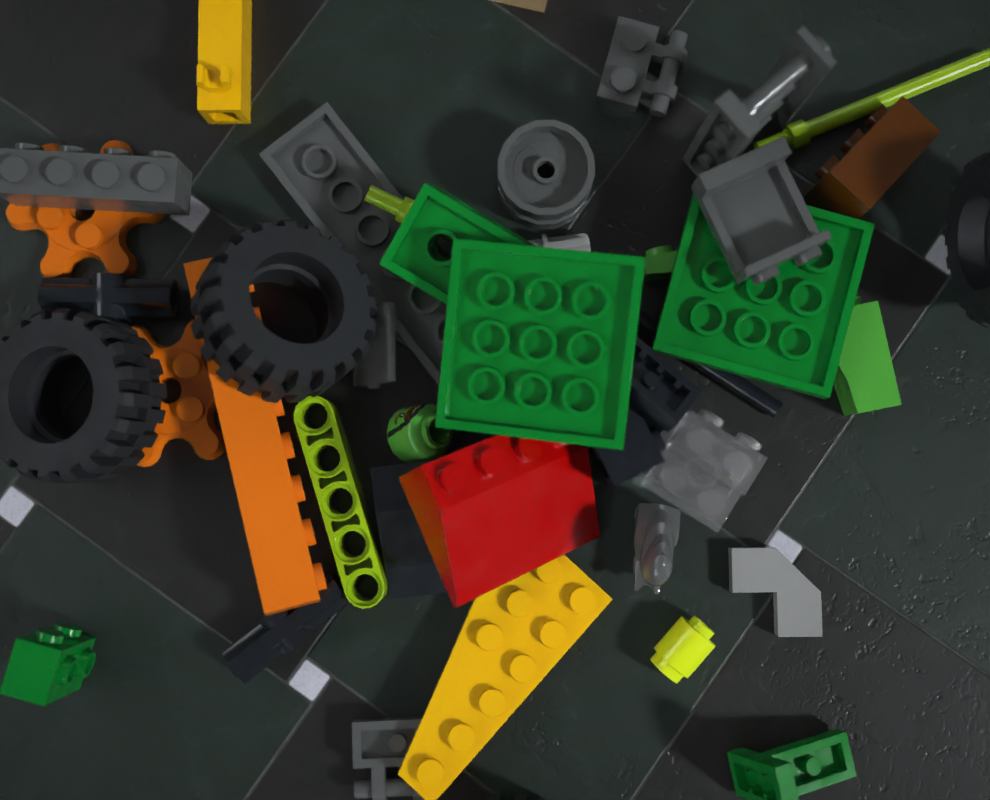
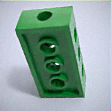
(435, 213)

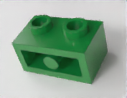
(49, 664)

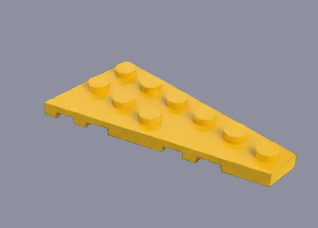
(495, 664)

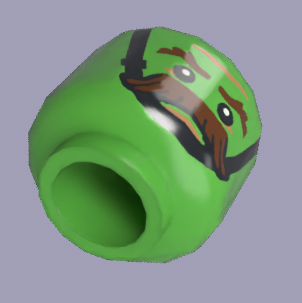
(414, 434)

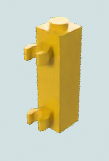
(224, 61)

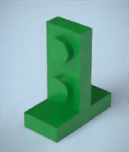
(792, 768)

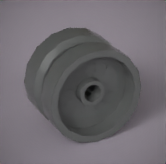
(565, 160)

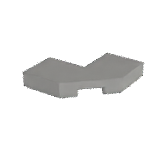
(795, 598)

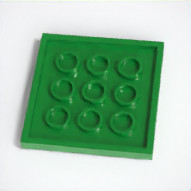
(771, 332)
(539, 343)

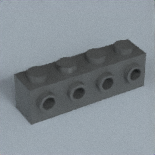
(95, 180)

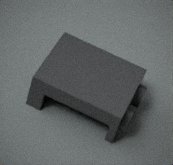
(758, 213)

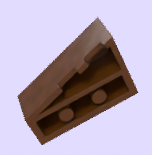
(872, 160)

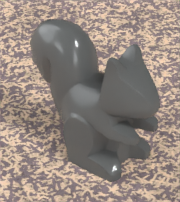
(654, 544)

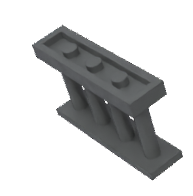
(736, 121)

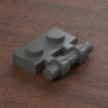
(628, 64)
(378, 746)

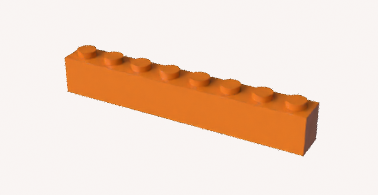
(265, 488)

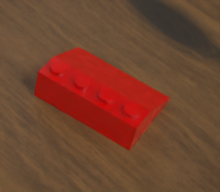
(502, 510)

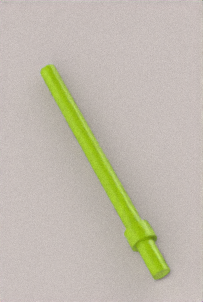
(800, 132)

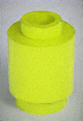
(683, 648)

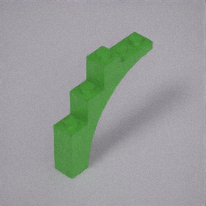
(865, 369)

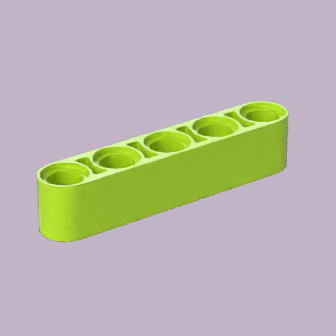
(325, 485)

